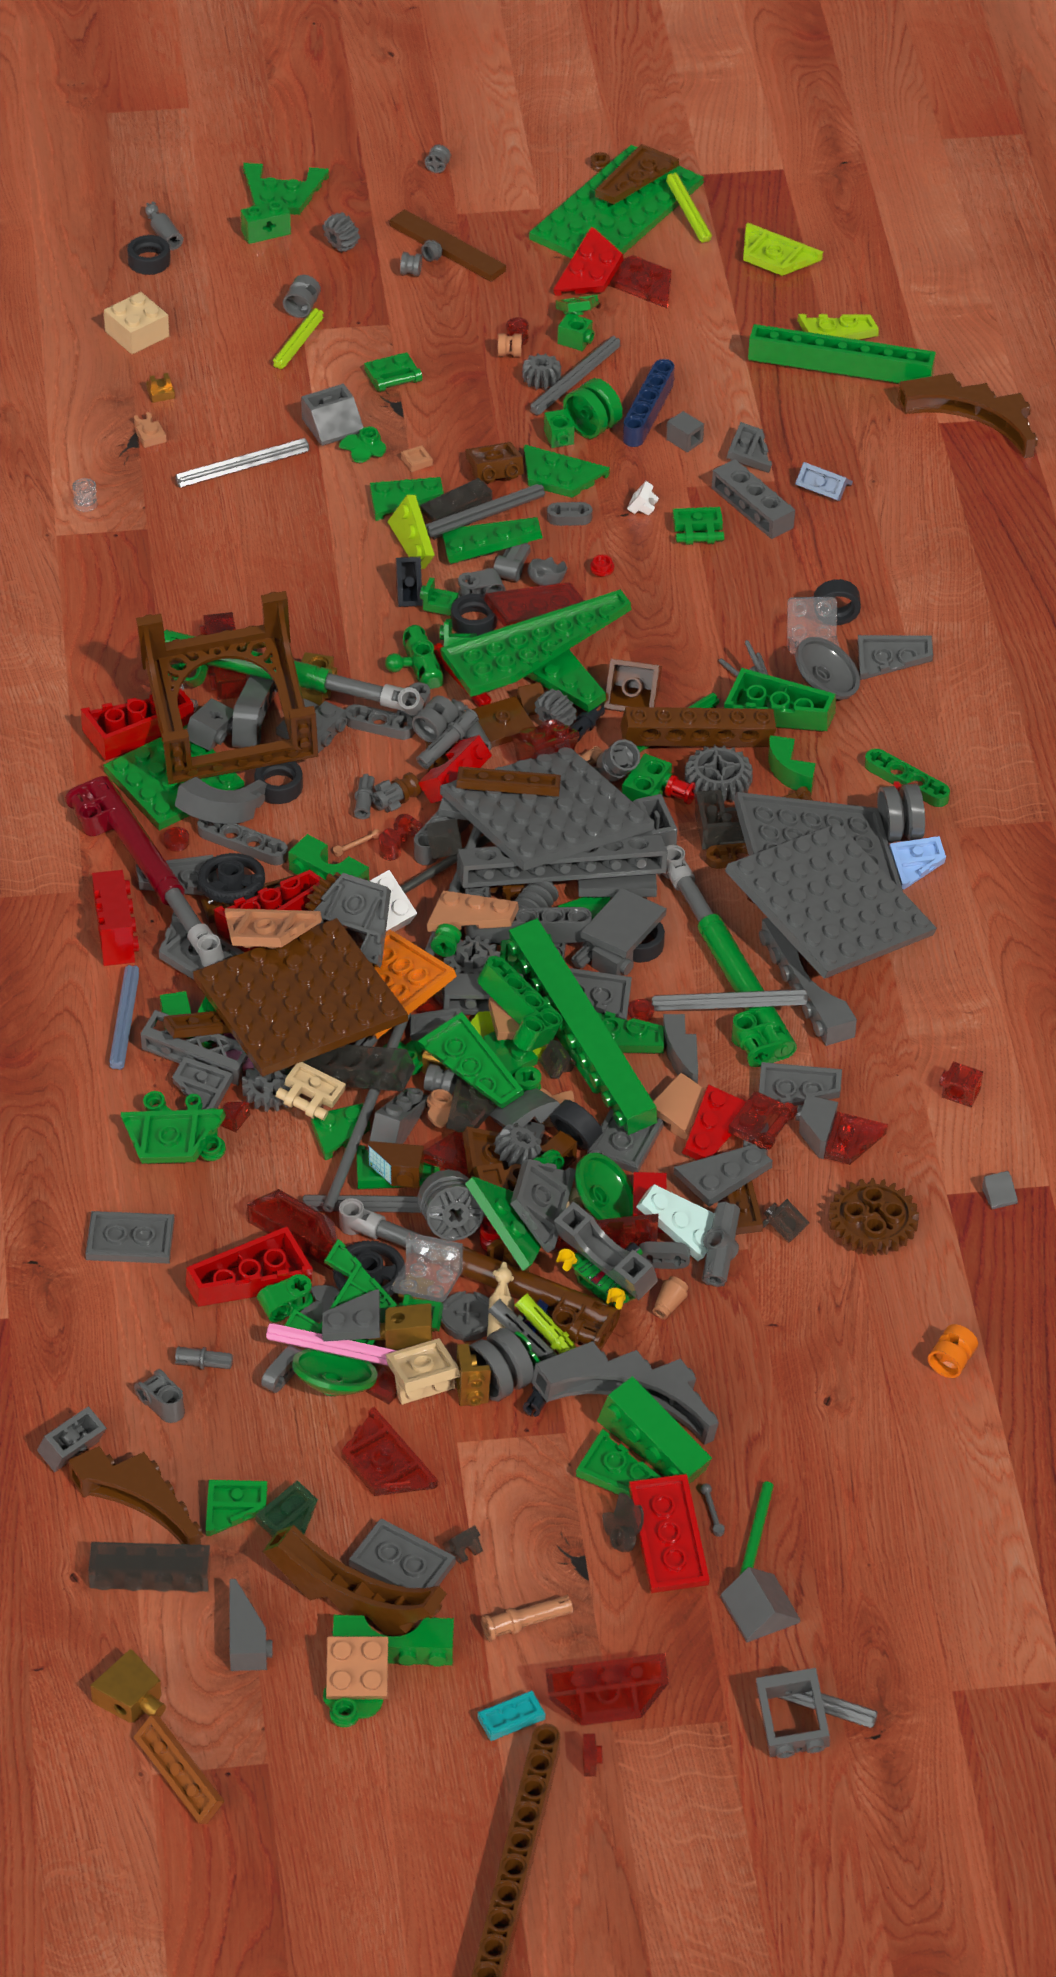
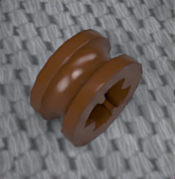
(599, 161)

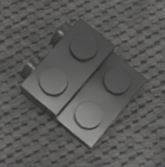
(329, 721)

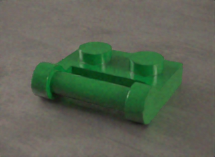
(392, 371)

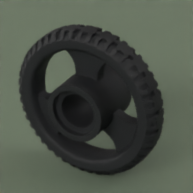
(231, 877)
(369, 1256)

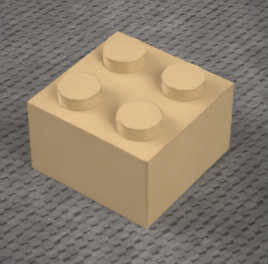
(136, 323)

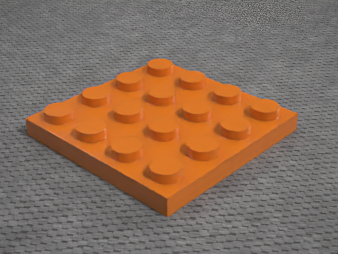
(411, 973)

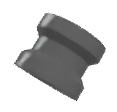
(437, 158)
(411, 264)

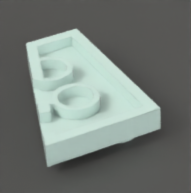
(678, 1218)

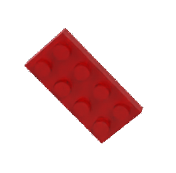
(670, 1534)

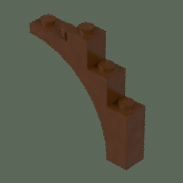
(945, 395)
(320, 1575)

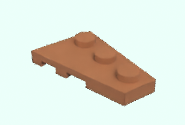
(469, 909)

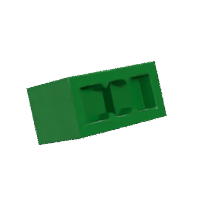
(647, 778)

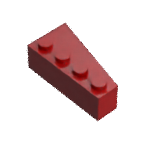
(114, 917)

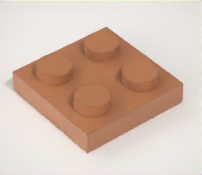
(357, 1667)

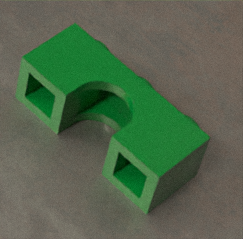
(313, 856)

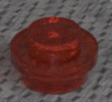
(641, 1010)

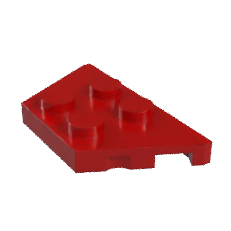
(591, 266)

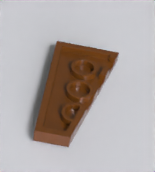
(636, 172)

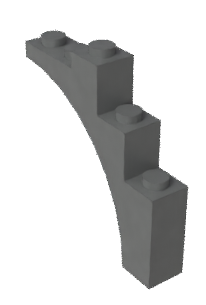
(589, 1372)

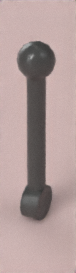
(718, 1529)

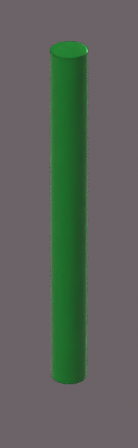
(757, 1526)

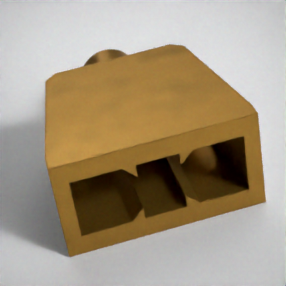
(406, 1326)
(128, 1689)

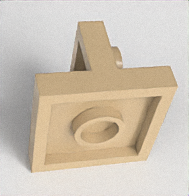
(422, 1370)

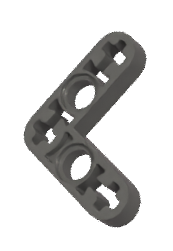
(393, 728)

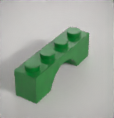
(426, 1645)

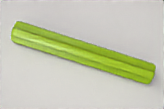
(689, 207)
(298, 338)

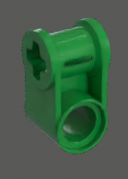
(282, 1298)

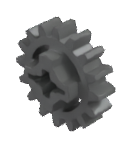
(471, 955)
(264, 1089)

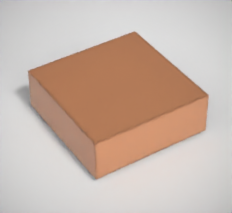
(416, 458)

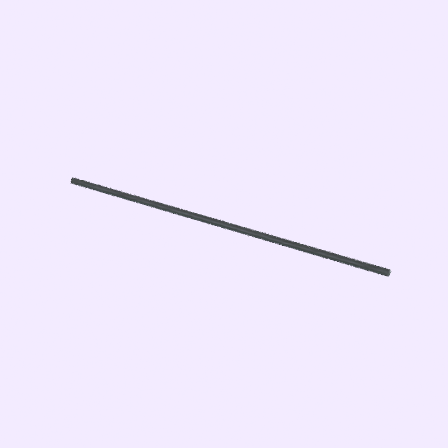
(373, 1094)

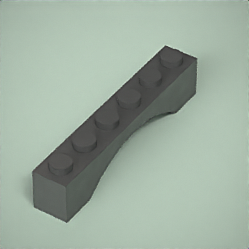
(829, 1015)

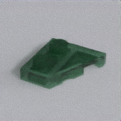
(290, 1508)

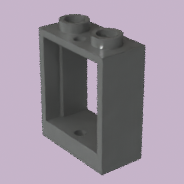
(785, 1685)

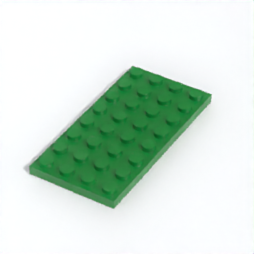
(619, 223)

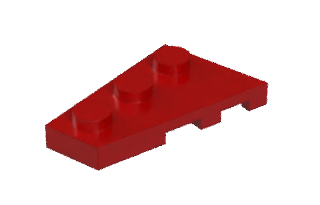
(711, 1123)

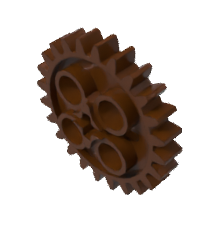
(873, 1216)

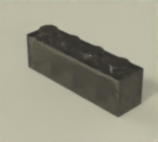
(149, 1566)

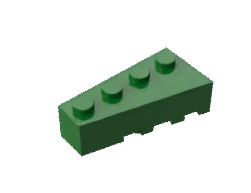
(792, 703)

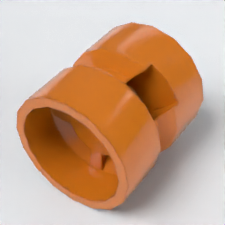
(953, 1351)

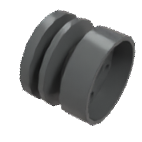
(442, 1193)

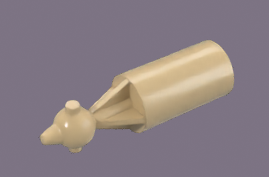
(502, 1276)

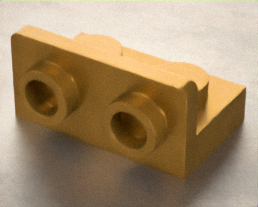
(474, 1380)

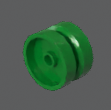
(593, 408)

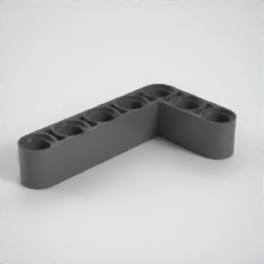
(561, 922)

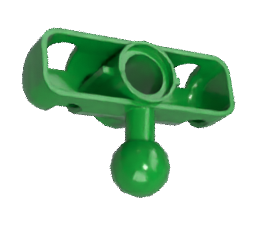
(420, 657)

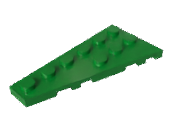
(572, 679)

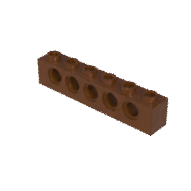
(698, 726)

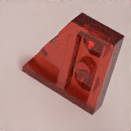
(852, 1137)

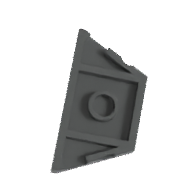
(181, 954)
(541, 1197)

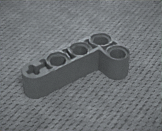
(251, 710)

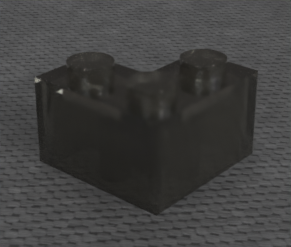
(714, 821)

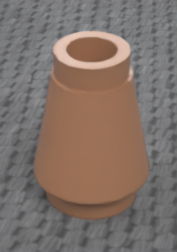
(670, 1297)

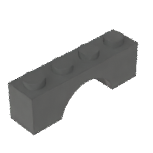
(622, 1266)

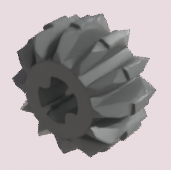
(341, 232)
(541, 371)
(555, 706)
(517, 1144)

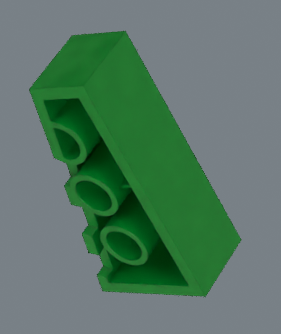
(652, 1432)

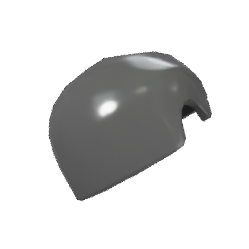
(546, 571)

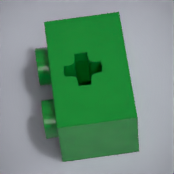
(265, 221)

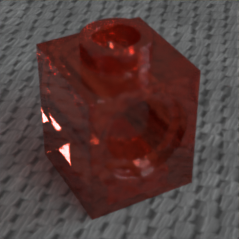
(961, 1084)

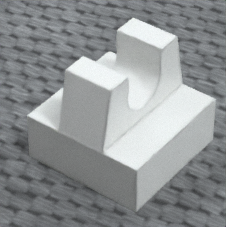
(643, 499)

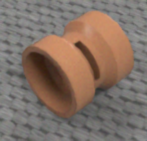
(504, 345)

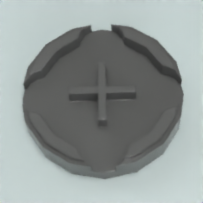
(465, 1316)

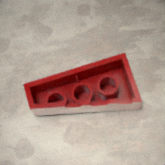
(127, 725)
(288, 896)
(247, 1269)

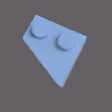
(917, 858)

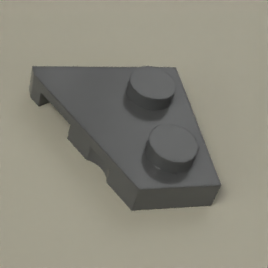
(204, 1080)
(353, 1319)

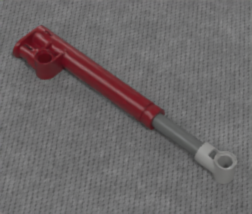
(105, 809)

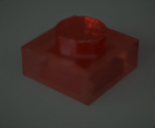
(591, 1755)

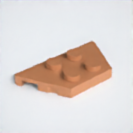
(268, 927)

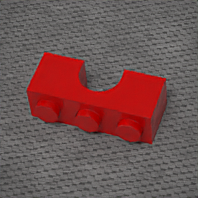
(466, 753)

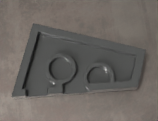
(891, 653)
(794, 1082)
(723, 1173)

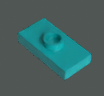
(511, 1715)

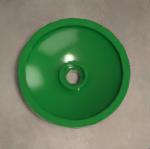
(603, 1187)
(333, 1373)

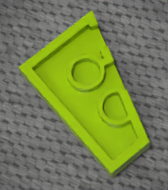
(846, 326)
(411, 530)

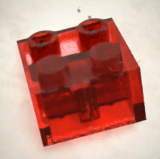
(544, 739)

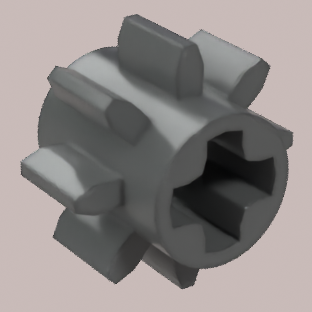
(387, 796)

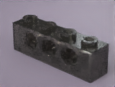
(366, 1066)

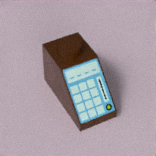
(397, 1163)

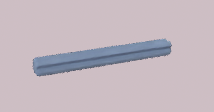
(124, 1017)

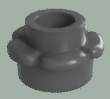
(431, 250)

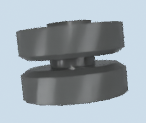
(902, 812)
(507, 1360)

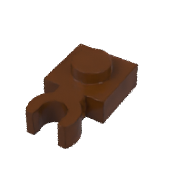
(497, 1175)

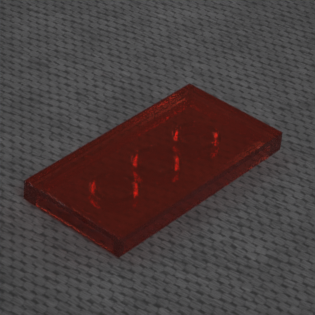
(530, 602)

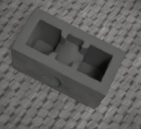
(210, 724)
(71, 1439)

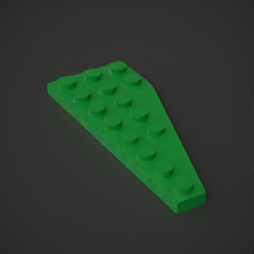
(523, 647)

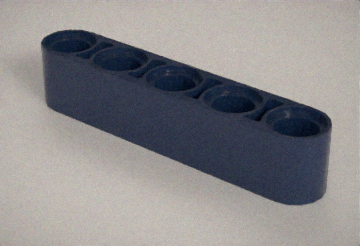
(648, 403)

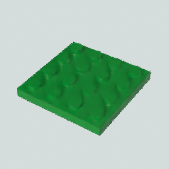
(145, 782)

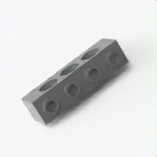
(753, 499)

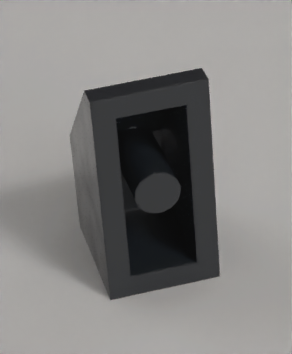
(408, 581)

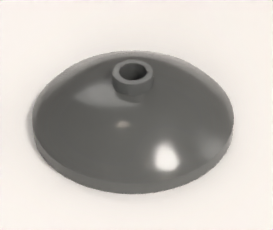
(827, 667)

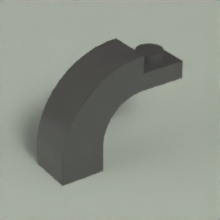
(220, 805)

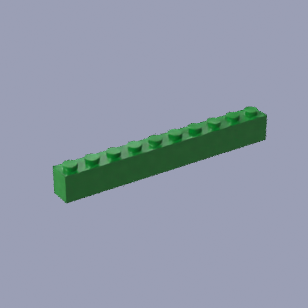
(583, 1027)

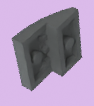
(531, 1105)

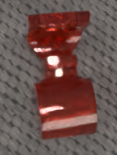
(391, 839)

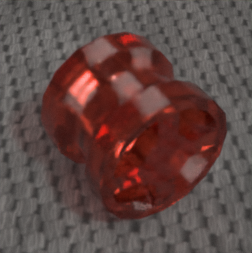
(518, 326)

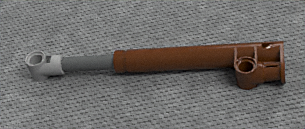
(574, 1312)

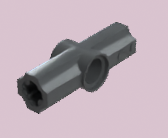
(721, 1244)

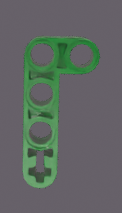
(535, 1016)

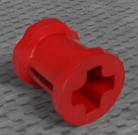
(680, 789)

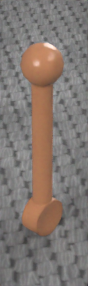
(338, 850)

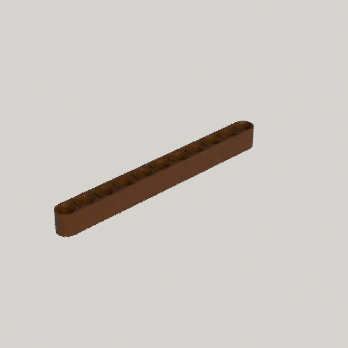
(518, 1859)

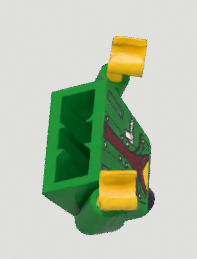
(596, 1280)

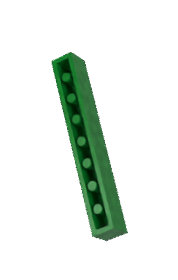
(839, 354)

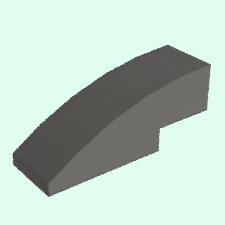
(680, 1047)

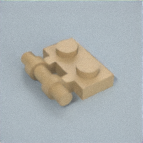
(314, 1084)

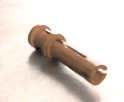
(514, 1619)

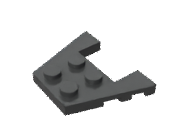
(360, 908)

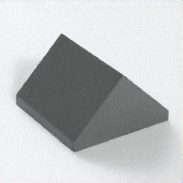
(758, 1604)

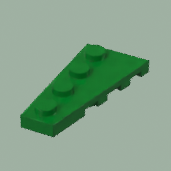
(486, 538)
(471, 1058)

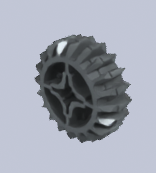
(719, 770)

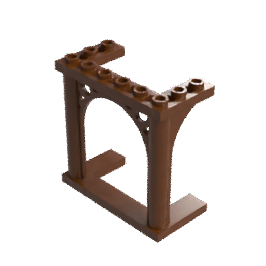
(275, 636)

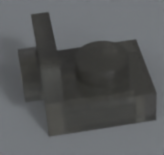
(785, 1220)

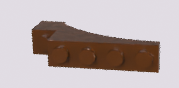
(136, 1485)

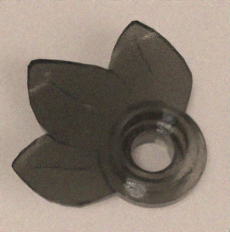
(624, 1523)

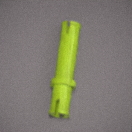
(545, 1325)

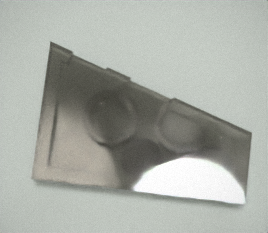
(468, 1107)

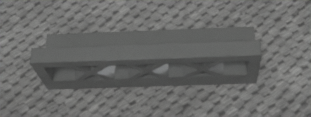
(175, 1049)

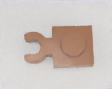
(149, 432)

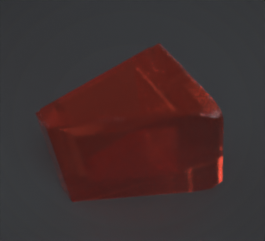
(236, 1115)

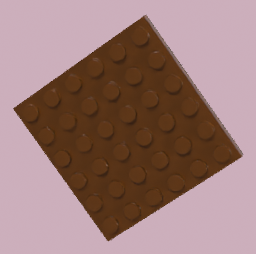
(300, 997)

